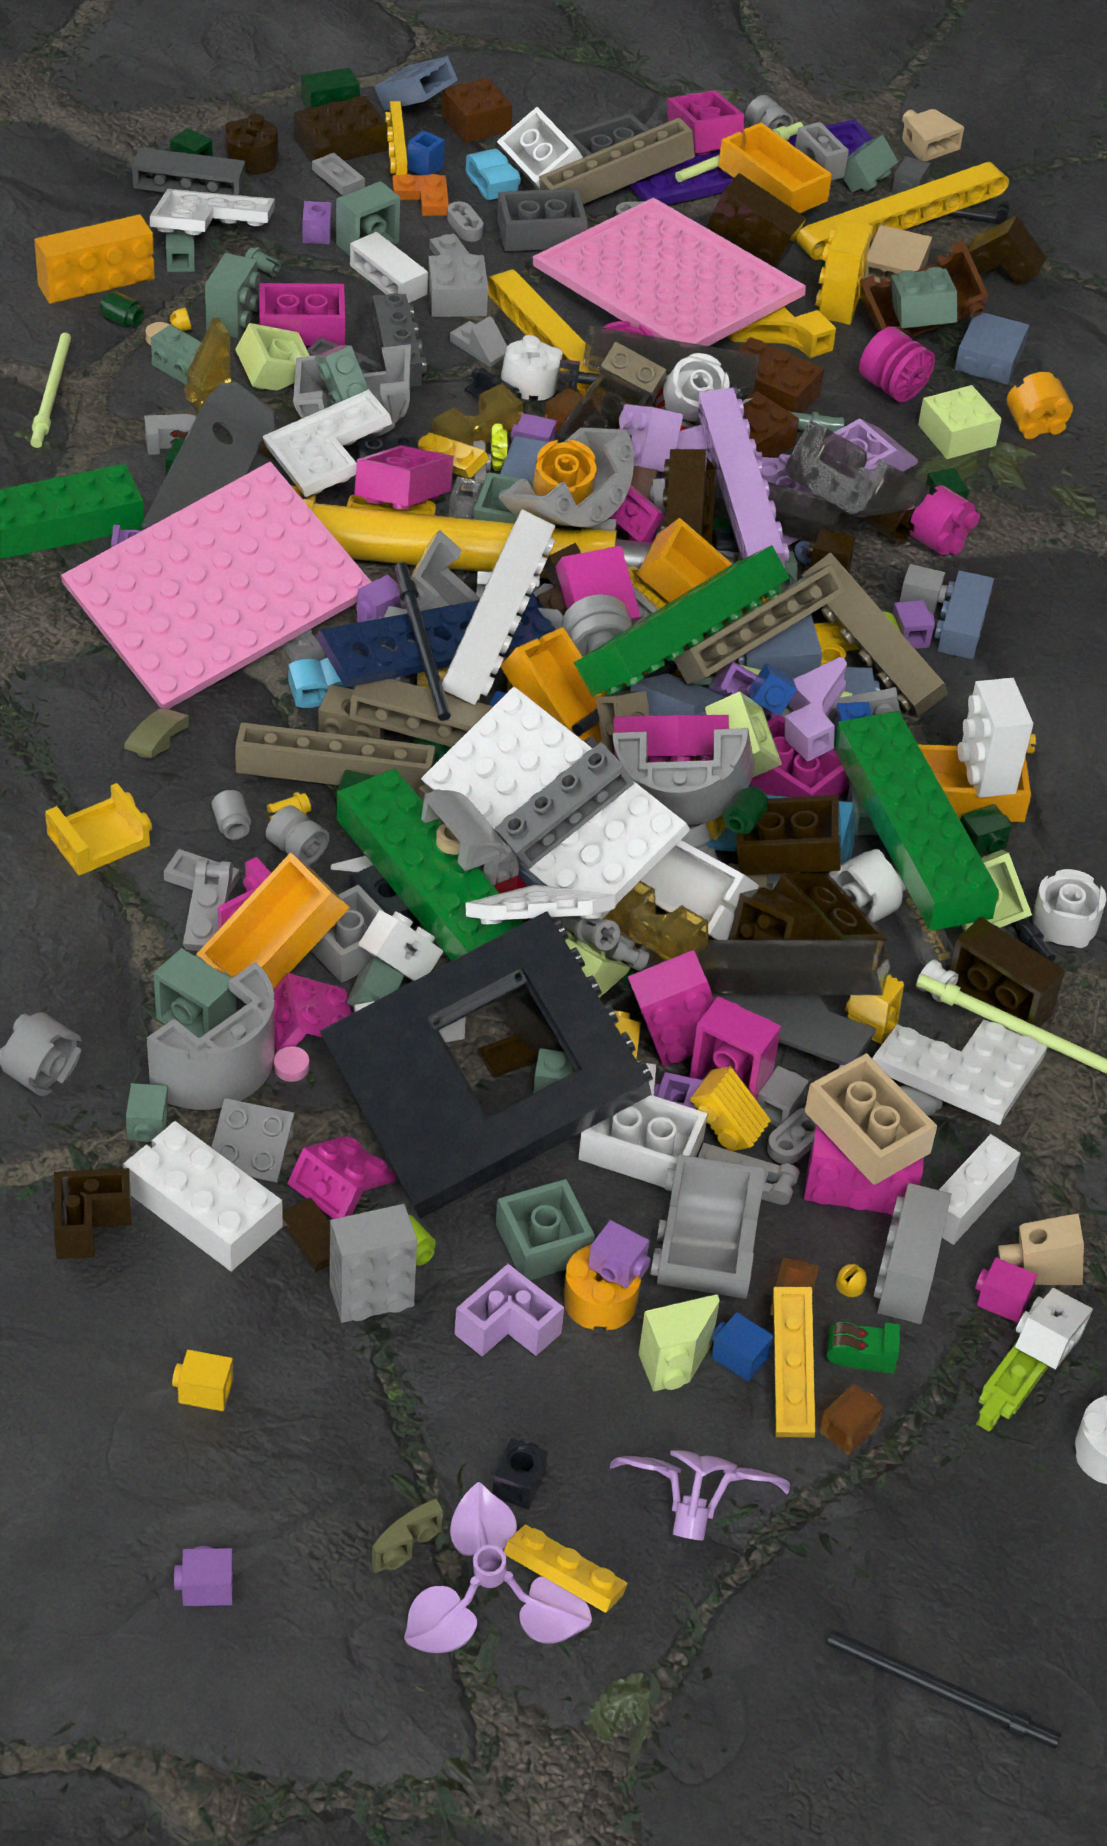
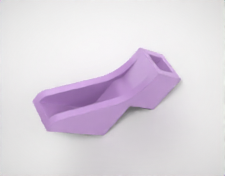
(816, 694)

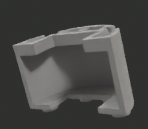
(387, 386)
(612, 482)
(437, 583)
(691, 788)
(480, 842)
(225, 1061)
(709, 1227)

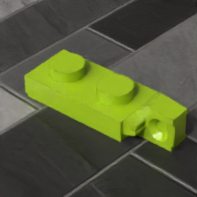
(1009, 1387)

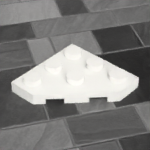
(537, 899)

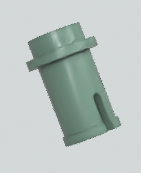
(264, 262)

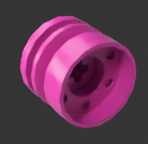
(896, 364)

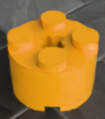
(1040, 405)
(565, 463)
(593, 1299)

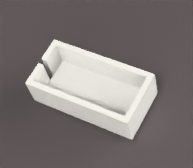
(701, 885)
(204, 1196)

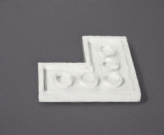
(195, 210)
(313, 446)
(979, 1078)

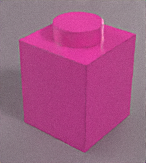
(1005, 1289)

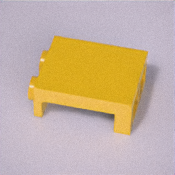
(100, 831)

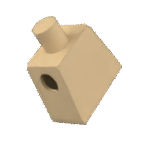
(931, 134)
(1049, 1249)

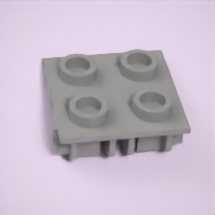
(253, 1138)

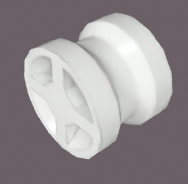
(935, 971)

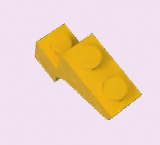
(807, 332)

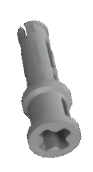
(592, 930)

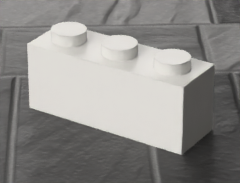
(388, 267)
(978, 1185)

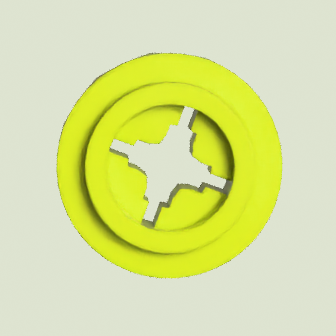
(498, 447)

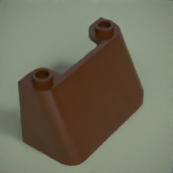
(971, 292)

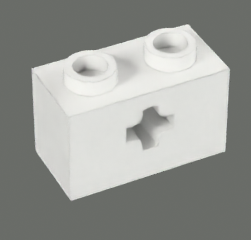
(401, 946)
(1052, 1327)

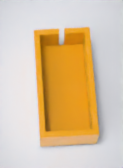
(775, 167)
(94, 258)
(681, 561)
(551, 680)
(963, 797)
(276, 923)

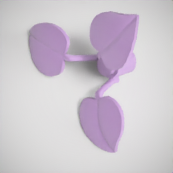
(692, 1511)
(482, 1528)

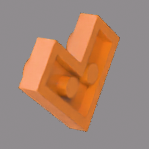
(428, 189)

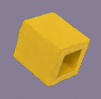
(204, 1380)

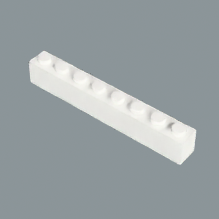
(497, 608)

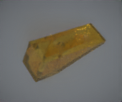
(209, 365)

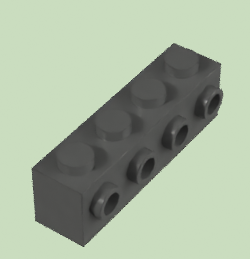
(183, 171)
(395, 327)
(564, 805)

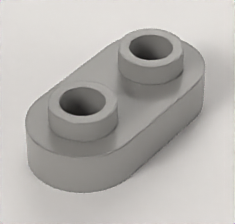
(793, 1137)

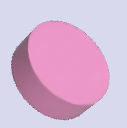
(291, 1064)

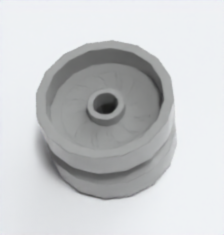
(595, 621)

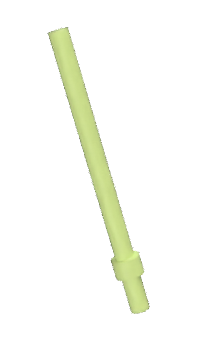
(692, 171)
(42, 422)
(951, 994)

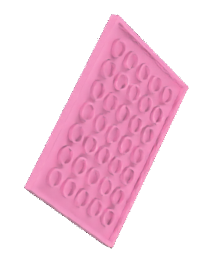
(669, 275)
(216, 585)

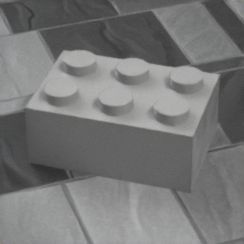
(911, 1252)
(372, 1263)

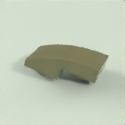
(154, 732)
(396, 1543)

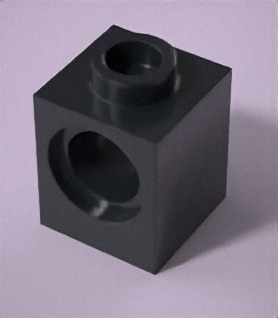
(516, 1486)

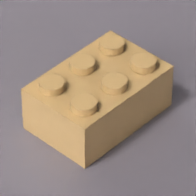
(870, 1118)

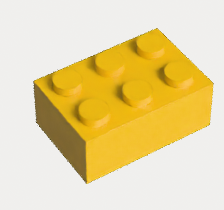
(844, 268)

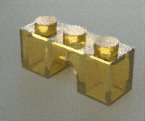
(495, 407)
(664, 934)

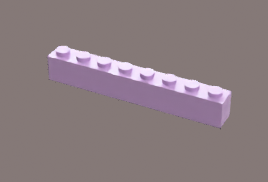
(740, 473)

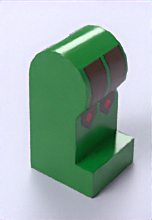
(864, 1346)

